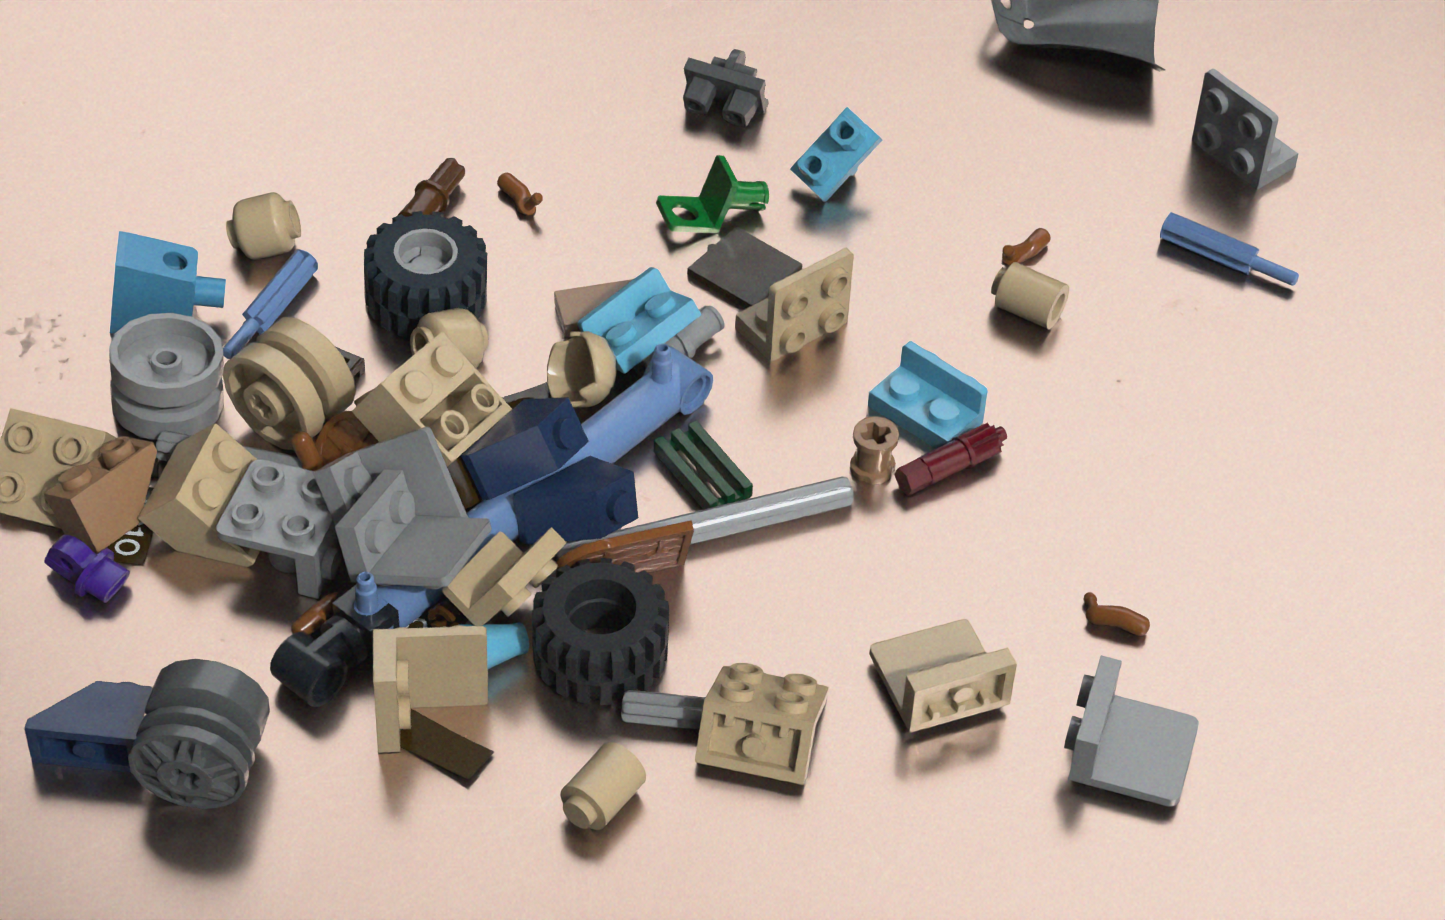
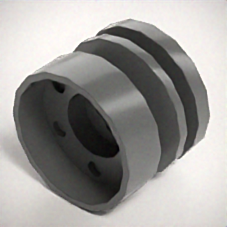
(199, 734)

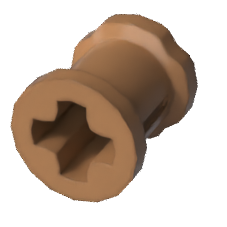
(873, 457)

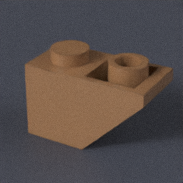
(106, 494)

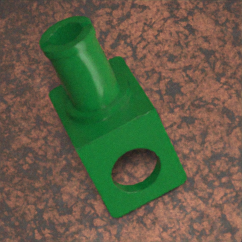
(717, 196)

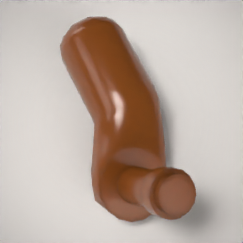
(519, 193)
(1029, 248)
(306, 451)
(315, 615)
(1115, 616)

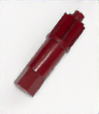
(944, 461)

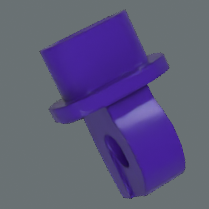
(87, 570)

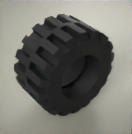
(600, 598)

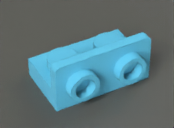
(640, 318)
(929, 397)

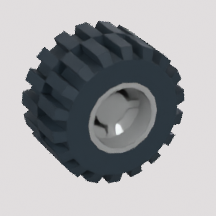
(423, 268)

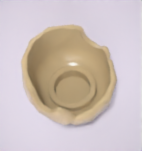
(581, 369)

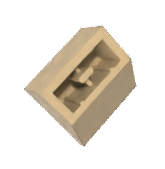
(434, 391)
(196, 493)

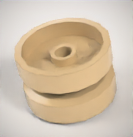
(289, 382)

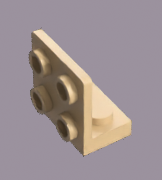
(800, 307)
(34, 457)
(425, 671)
(943, 674)
(760, 722)

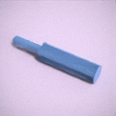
(1221, 248)
(273, 299)

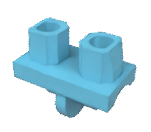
(836, 154)

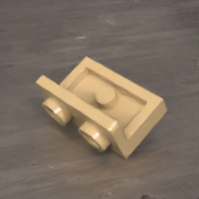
(499, 574)

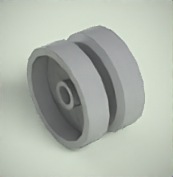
(166, 375)

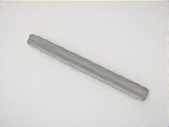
(751, 512)

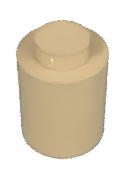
(1030, 294)
(602, 786)

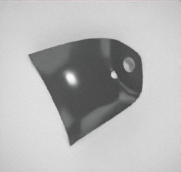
(1094, 25)

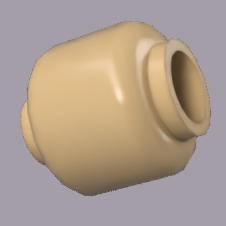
(264, 226)
(458, 326)

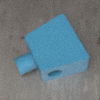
(157, 279)

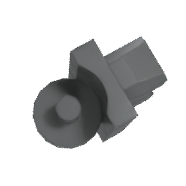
(726, 82)

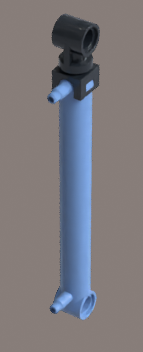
(320, 666)

